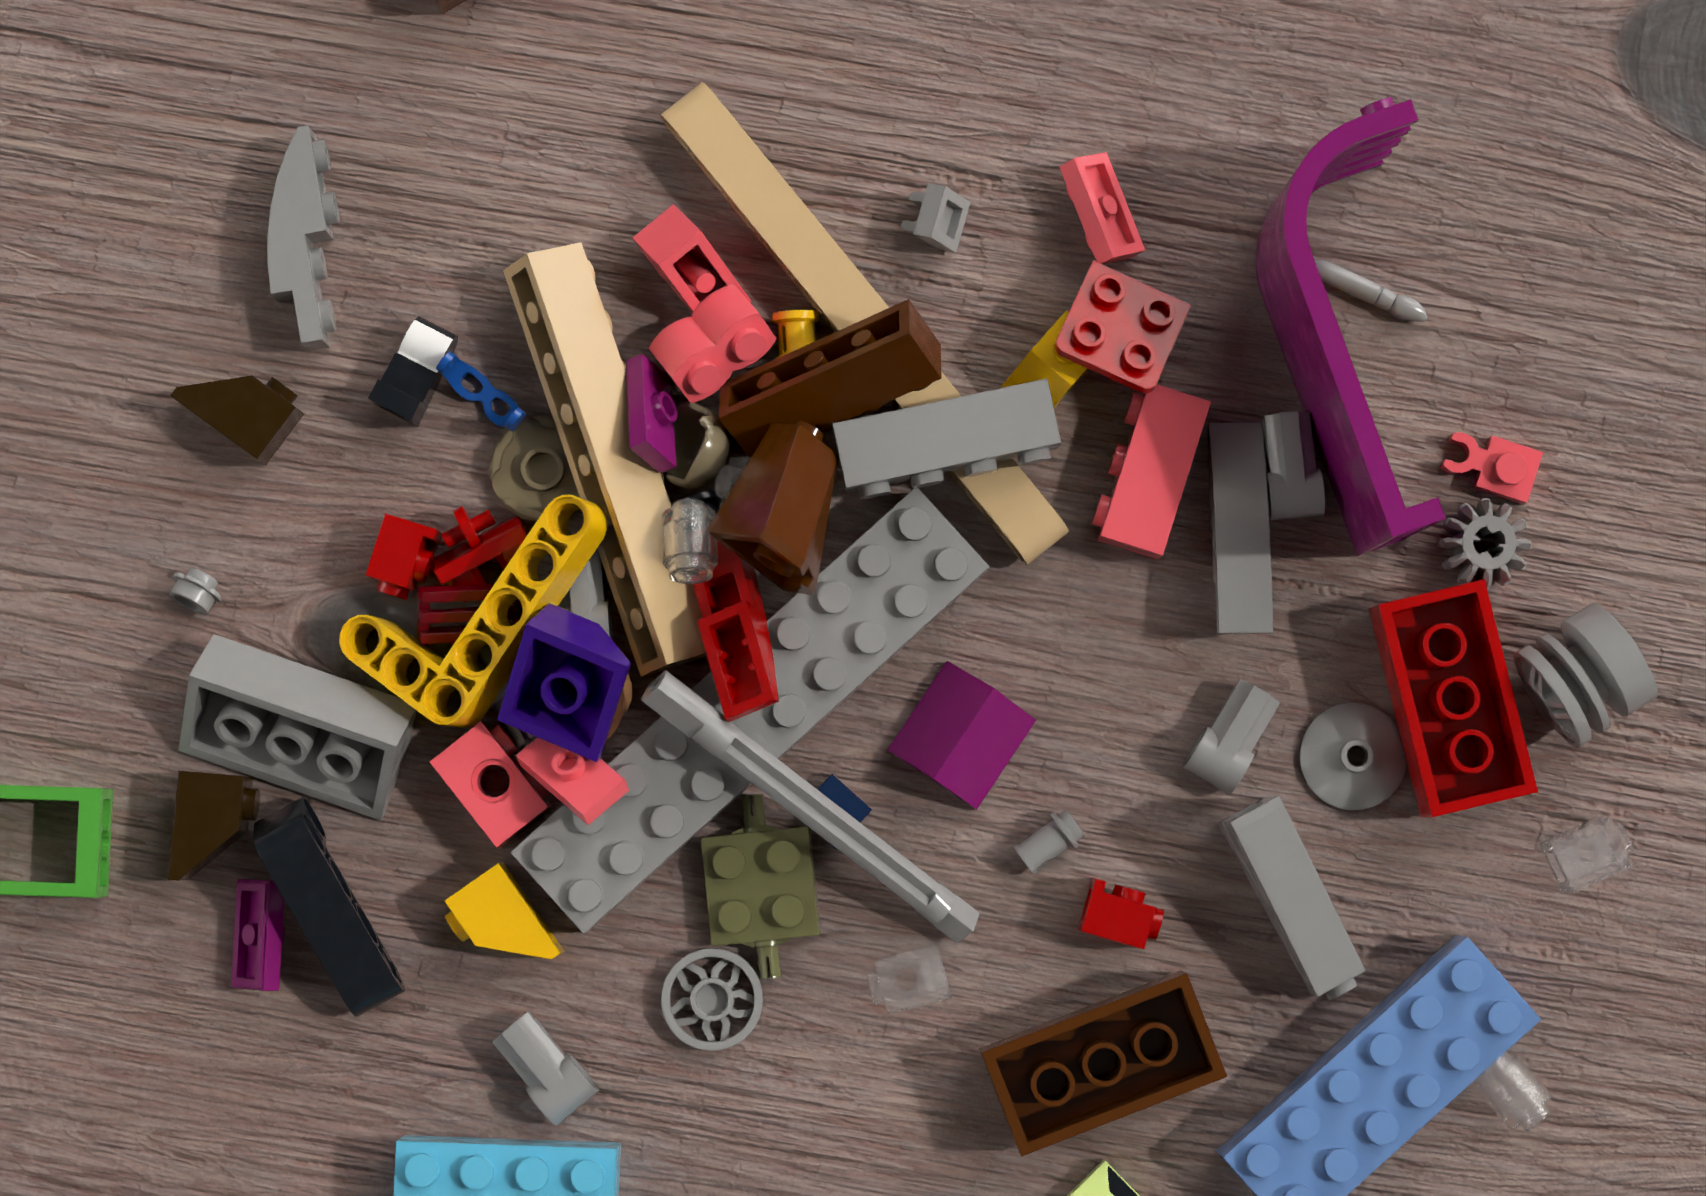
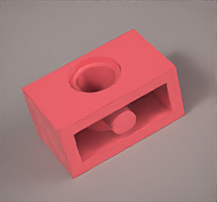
(463, 768)

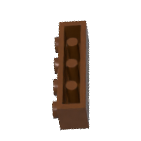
(834, 376)

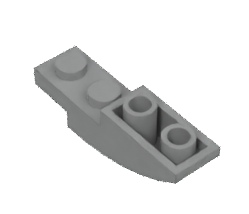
(298, 218)

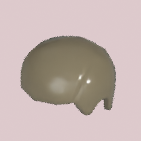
(700, 446)

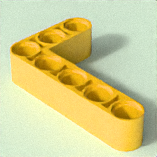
(487, 626)

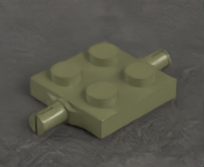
(760, 886)

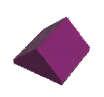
(962, 734)

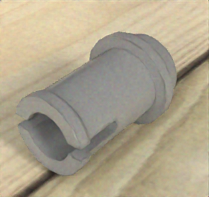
(1049, 841)

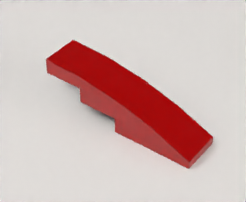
(737, 637)

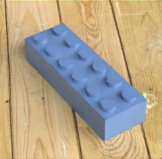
(1382, 1078)

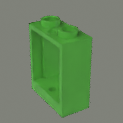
(92, 841)

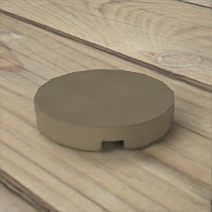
(530, 468)

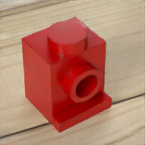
(401, 556)
(1120, 915)

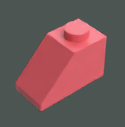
(684, 257)

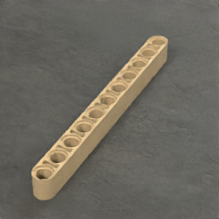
(840, 293)

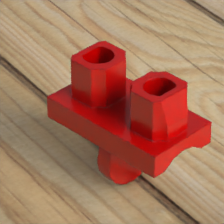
(461, 563)

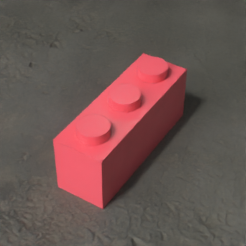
(1151, 470)

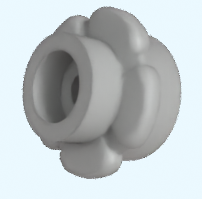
(195, 591)

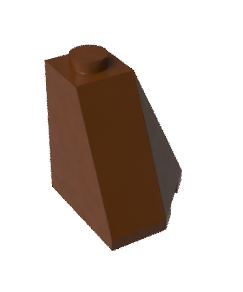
(781, 507)

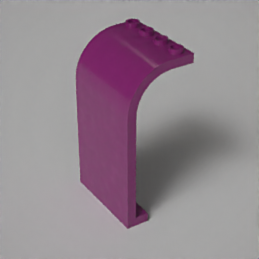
(1314, 341)

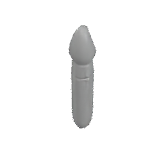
(1399, 306)

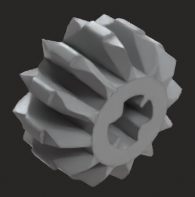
(1484, 524)

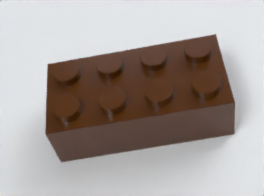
(1102, 1062)

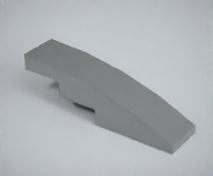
(1240, 528)

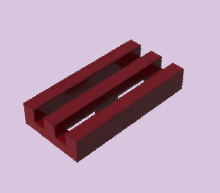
(453, 593)

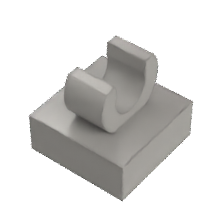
(939, 218)

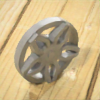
(712, 999)

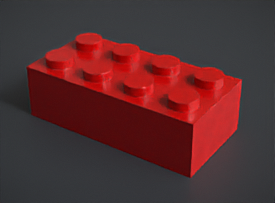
(1453, 699)

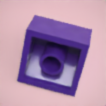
(565, 682)

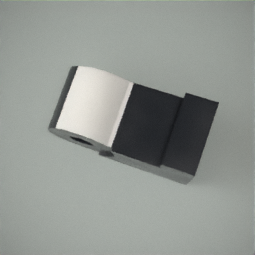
(413, 372)

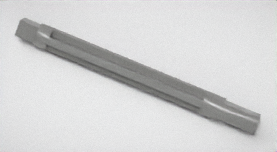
(725, 740)

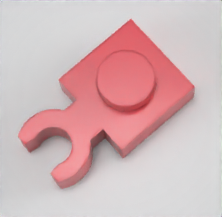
(1501, 468)

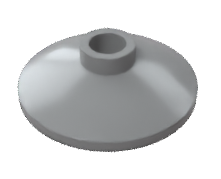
(1326, 763)

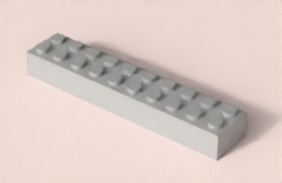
(822, 652)

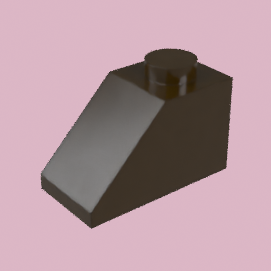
(245, 411)
(208, 818)

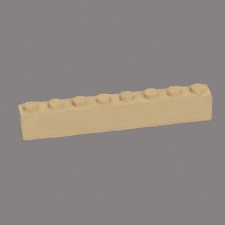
(589, 406)

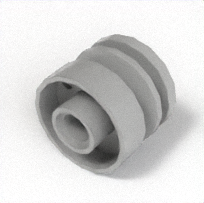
(1595, 668)

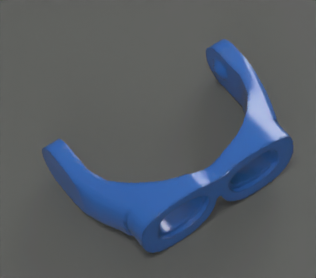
(456, 370)

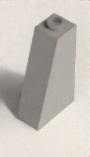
(1293, 896)

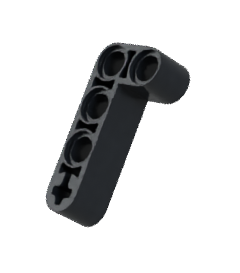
(316, 892)

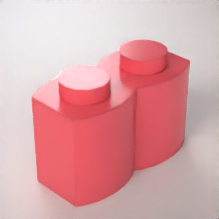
(712, 343)

